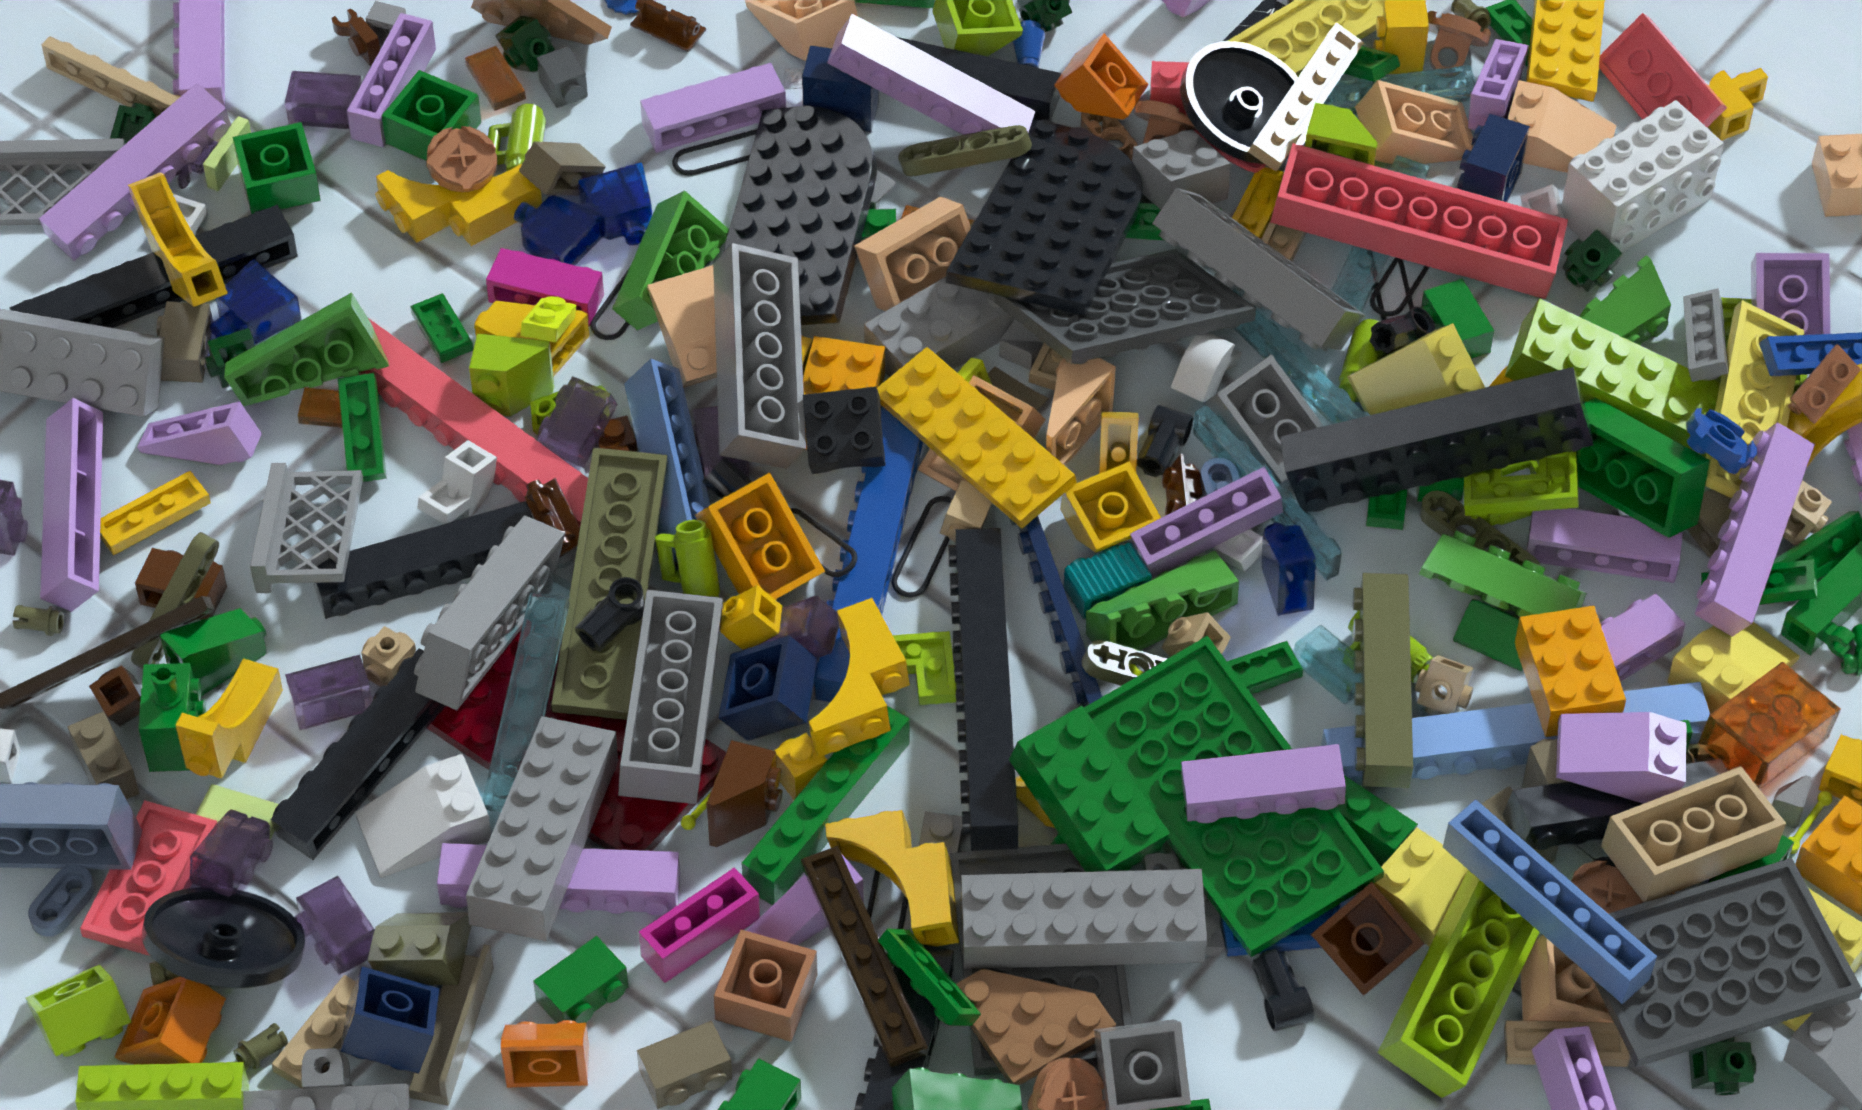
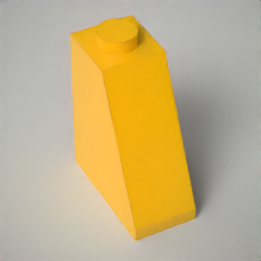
(506, 319)

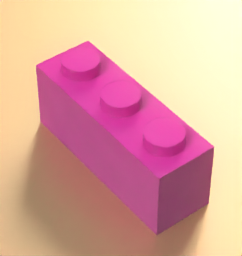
(528, 278)
(699, 925)

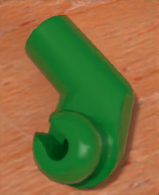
(1853, 663)

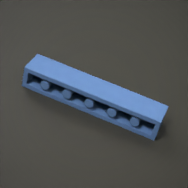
(665, 428)
(1549, 901)

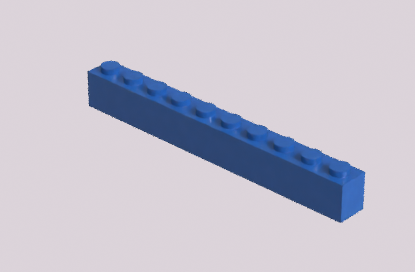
(875, 538)

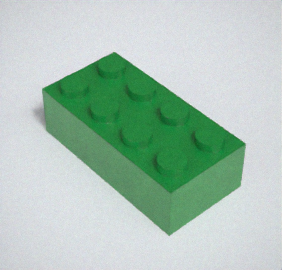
(1641, 471)
(1088, 794)

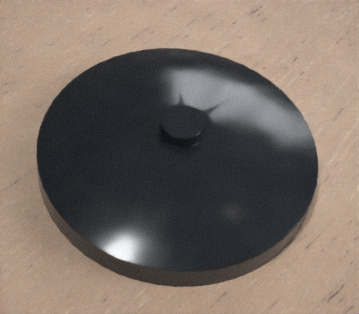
(1233, 94)
(223, 938)

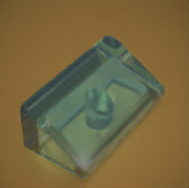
(1328, 662)

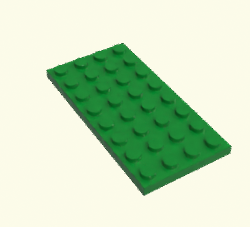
(1257, 871)

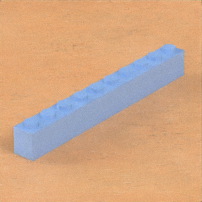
(1504, 734)

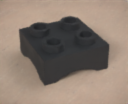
(843, 429)

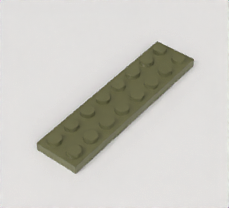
(613, 543)

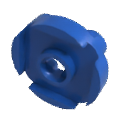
(1720, 439)

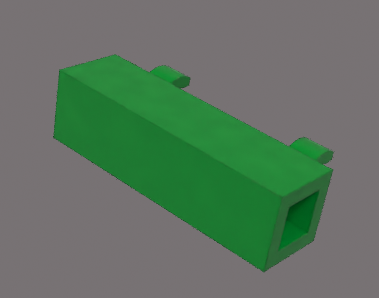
(1821, 618)

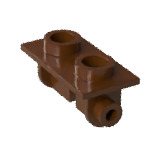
(667, 25)
(1181, 484)
(552, 508)

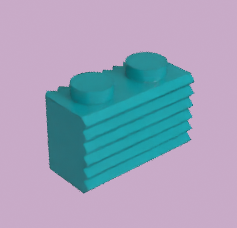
(1104, 576)

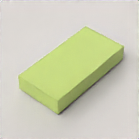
(223, 157)
(220, 800)

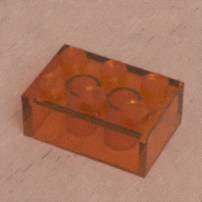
(1769, 725)

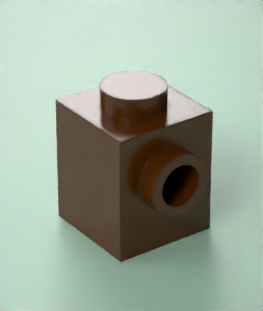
(118, 695)

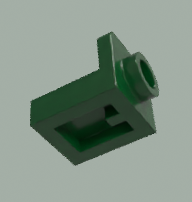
(131, 121)
(224, 349)

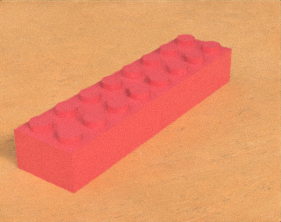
(1419, 221)

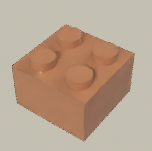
(765, 985)

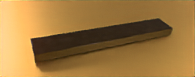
(105, 652)
(864, 957)

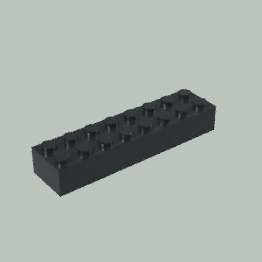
(1437, 440)

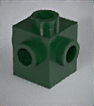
(1045, 12)
(524, 42)
(1591, 261)
(1722, 1066)

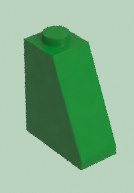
(215, 646)

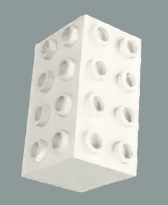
(1642, 177)

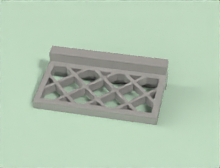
(25, 156)
(277, 526)

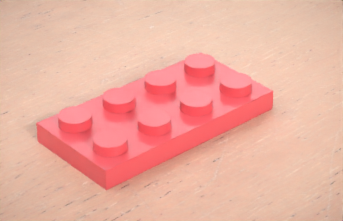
(1654, 73)
(157, 870)

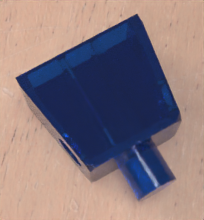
(622, 201)
(559, 229)
(257, 303)
(1288, 551)

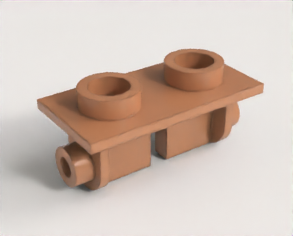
(1824, 384)

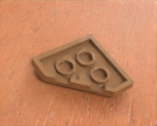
(559, 17)
(1031, 1021)

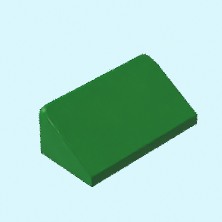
(1489, 633)

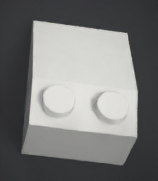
(421, 814)

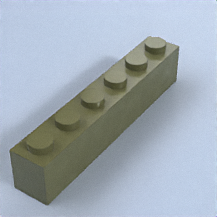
(1385, 680)

